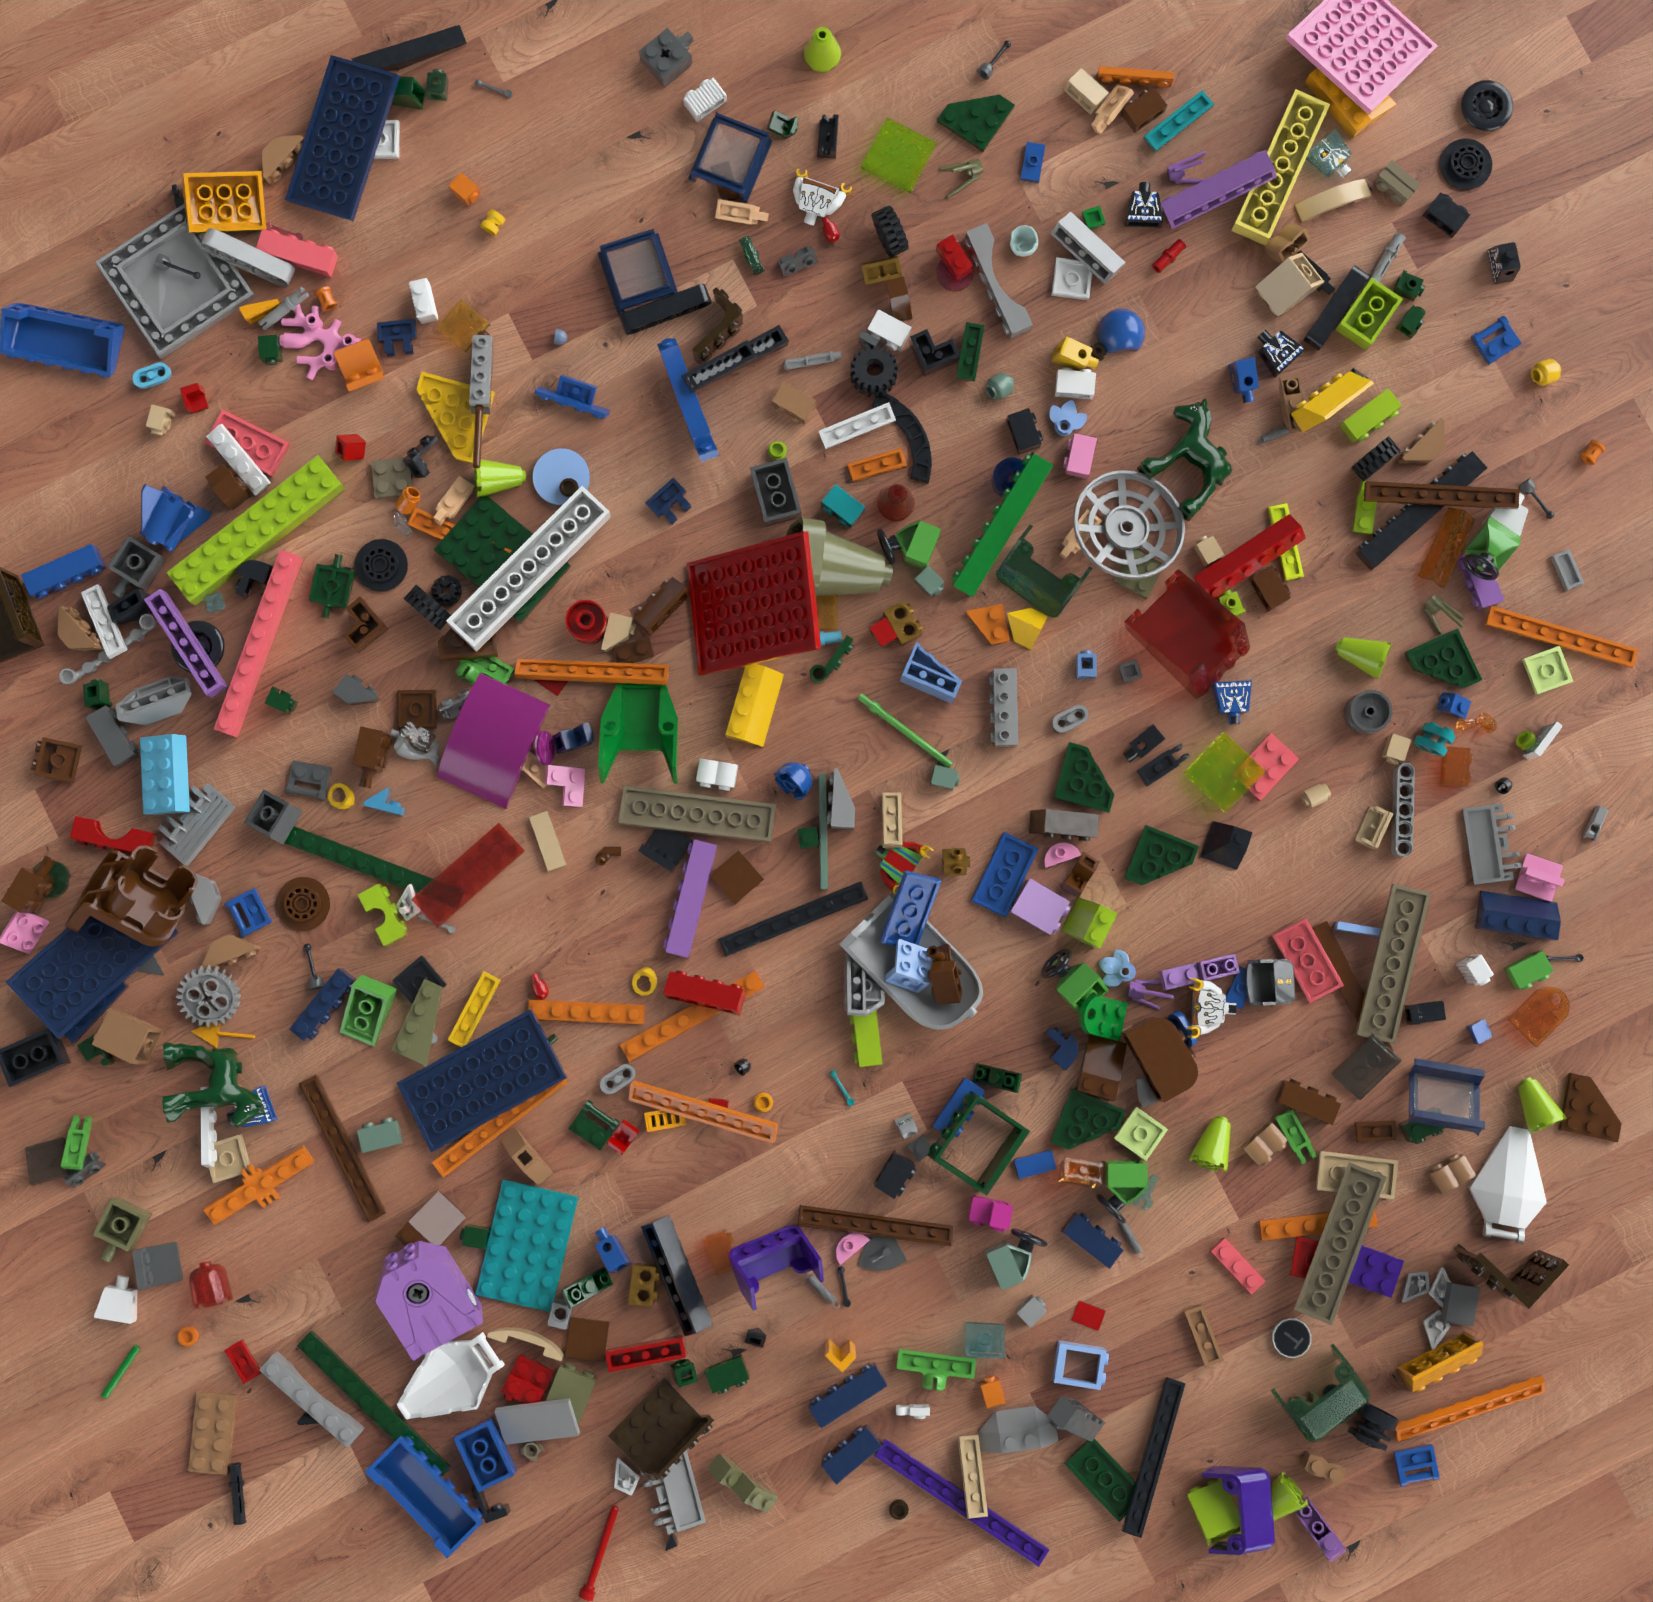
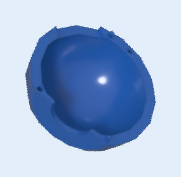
(1121, 331)

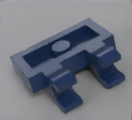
(397, 331)
(666, 498)

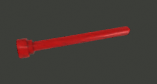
(587, 1591)

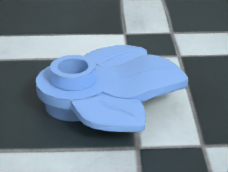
(1068, 416)
(1113, 968)

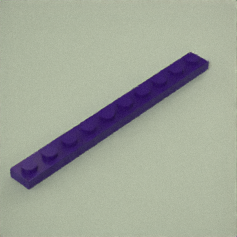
(955, 1498)

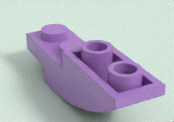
(1201, 970)

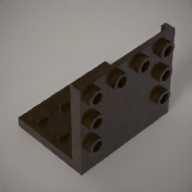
(17, 624)
(1529, 1280)
(660, 1431)

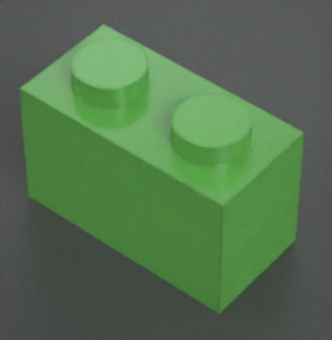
(1528, 970)

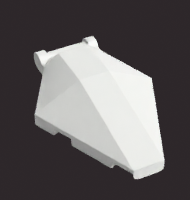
(1509, 1186)
(450, 1379)

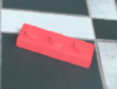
(1237, 1265)

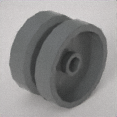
(1368, 701)

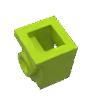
(1237, 609)

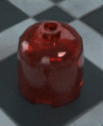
(209, 1285)

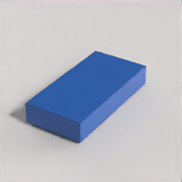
(1035, 1164)

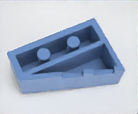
(930, 676)

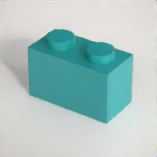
(842, 506)

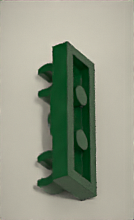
(970, 351)

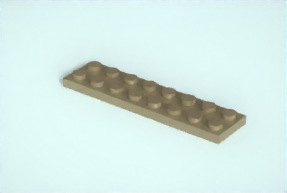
(697, 814)
(1393, 963)
(1340, 1243)

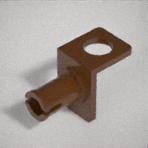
(940, 953)

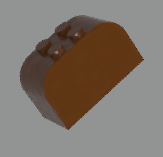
(1162, 1056)

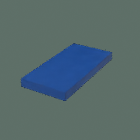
(1004, 874)
(910, 908)

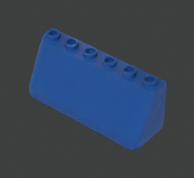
(60, 339)
(425, 1495)

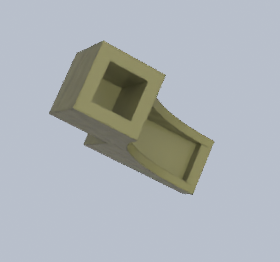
(745, 1487)

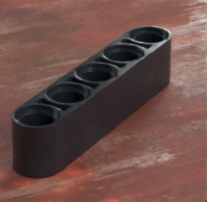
(1336, 307)
(665, 309)

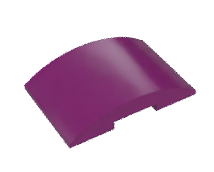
(492, 740)

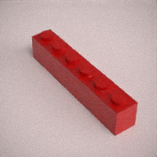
(1250, 556)

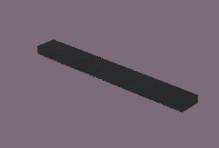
(793, 918)
(1153, 1457)

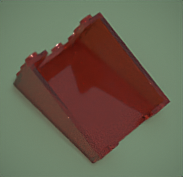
(1190, 634)

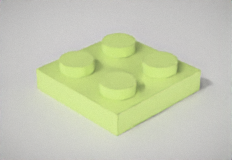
(1547, 670)
(1140, 1133)

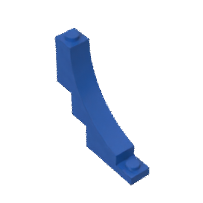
(687, 401)

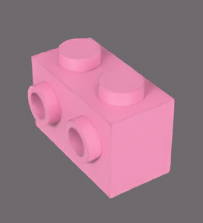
(1080, 456)

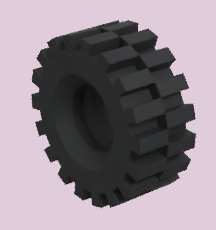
(890, 231)
(869, 383)
(1376, 459)
(427, 607)

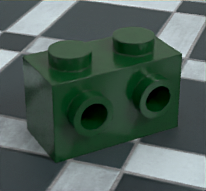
(1417, 1132)

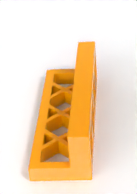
(840, 1357)

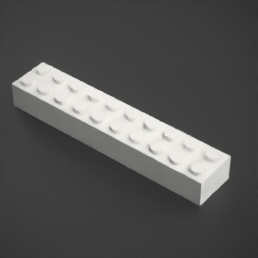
(529, 568)

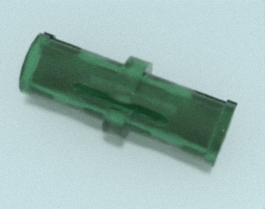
(751, 255)

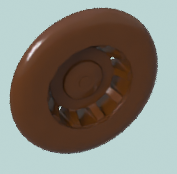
(303, 903)

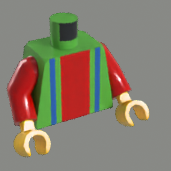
(898, 860)

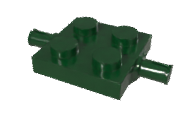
(331, 586)

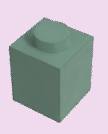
(929, 582)
(945, 777)

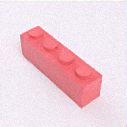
(297, 252)

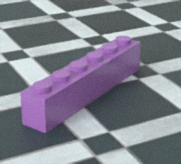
(1218, 189)
(186, 643)
(691, 898)

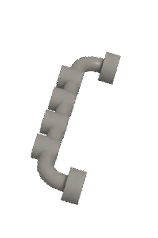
(69, 676)

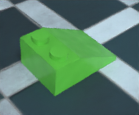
(367, 1009)

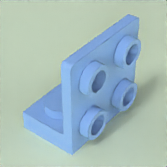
(910, 967)

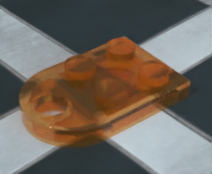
(1539, 1016)

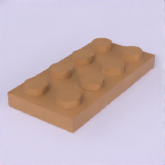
(212, 1432)

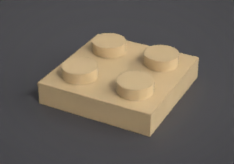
(230, 1158)

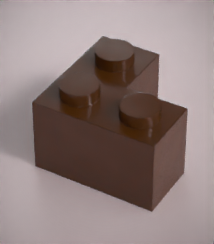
(228, 486)
(368, 625)

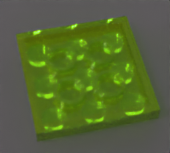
(898, 155)
(1224, 772)

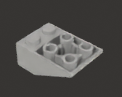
(843, 809)

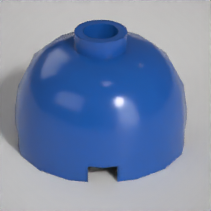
(795, 779)

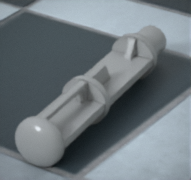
(807, 361)

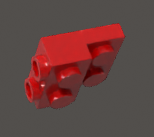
(1302, 1256)
(527, 1380)

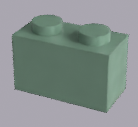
(379, 1136)

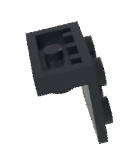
(666, 848)

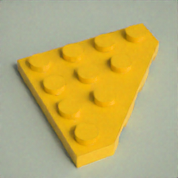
(451, 412)

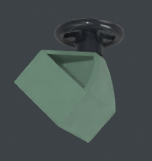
(1011, 1261)

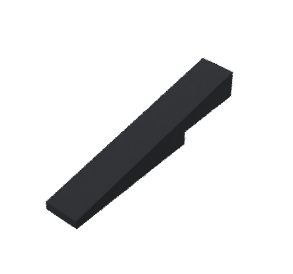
(414, 50)
(736, 358)

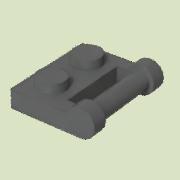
(311, 774)

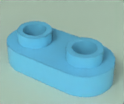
(152, 373)

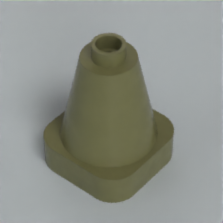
(841, 565)

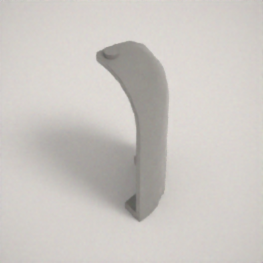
(879, 959)

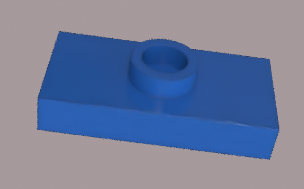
(1032, 162)
(1237, 991)

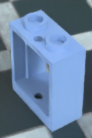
(1062, 1347)

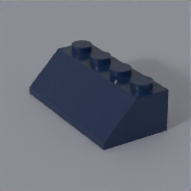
(1518, 916)

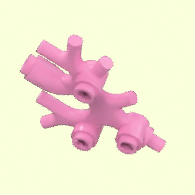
(313, 332)

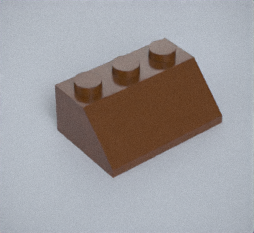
(661, 605)

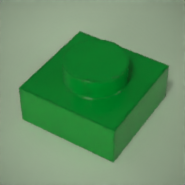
(1093, 217)

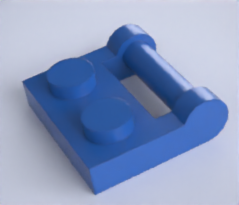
(1498, 346)
(254, 911)
(1416, 1458)

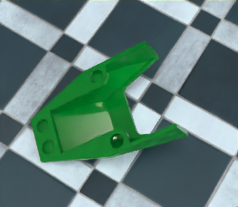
(638, 720)

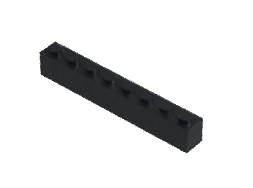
(1416, 515)

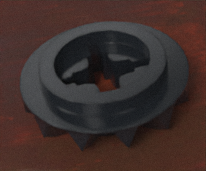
(446, 599)

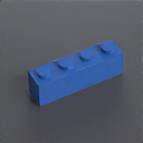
(63, 571)

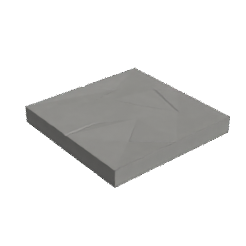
(170, 303)

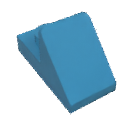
(380, 802)

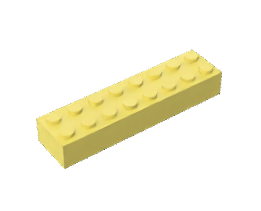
(1287, 154)

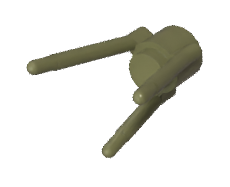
(972, 169)
(1436, 604)

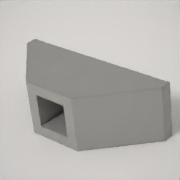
(206, 899)

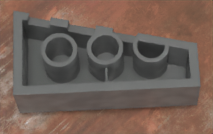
(1075, 1418)

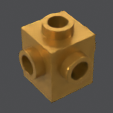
(955, 862)

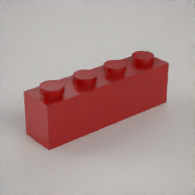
(704, 993)
(646, 1353)

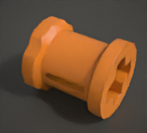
(325, 299)
(1594, 446)

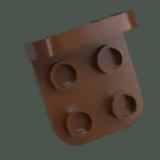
(135, 897)

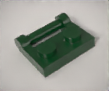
(589, 1129)

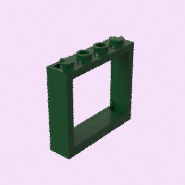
(1001, 1158)

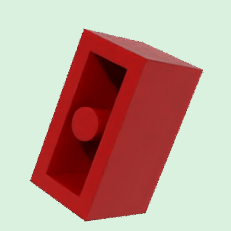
(954, 258)

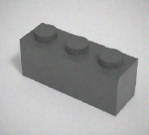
(113, 736)

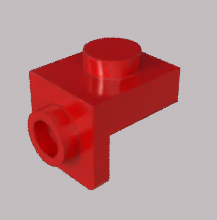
(623, 1137)

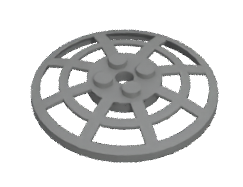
(1134, 518)

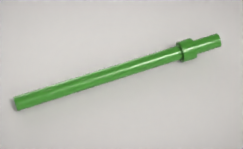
(875, 707)

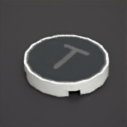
(1291, 1337)

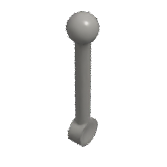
(451, 929)

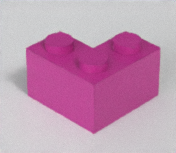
(991, 1212)

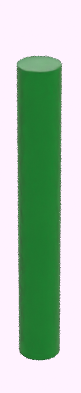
(120, 1371)

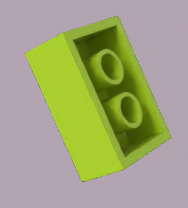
(1369, 314)

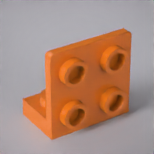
(359, 364)

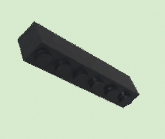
(677, 1275)

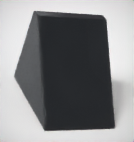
(672, 1542)

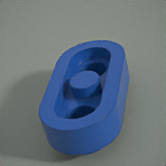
(1181, 1023)

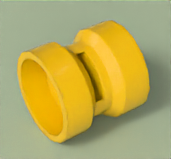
(492, 222)

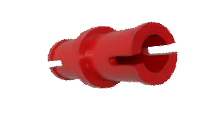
(1169, 255)

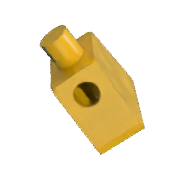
(1074, 355)

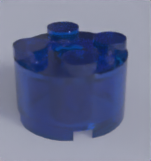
(1001, 474)

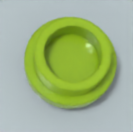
(777, 450)

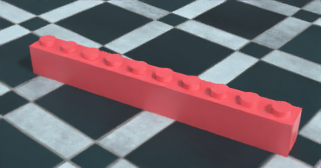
(258, 643)

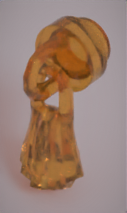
(1487, 725)

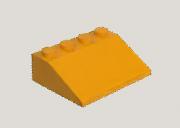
(1342, 107)
(224, 201)
(1440, 1361)

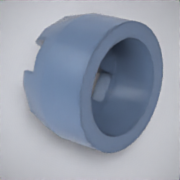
(560, 337)

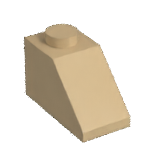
(617, 631)

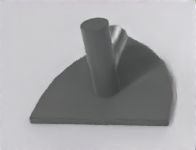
(881, 1254)

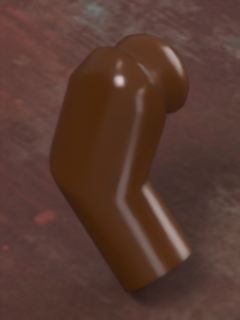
(605, 853)

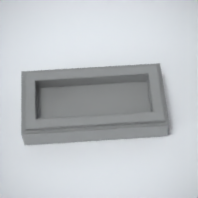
(1567, 570)

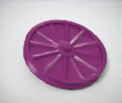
(544, 747)

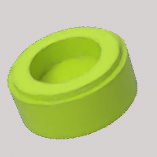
(1525, 740)

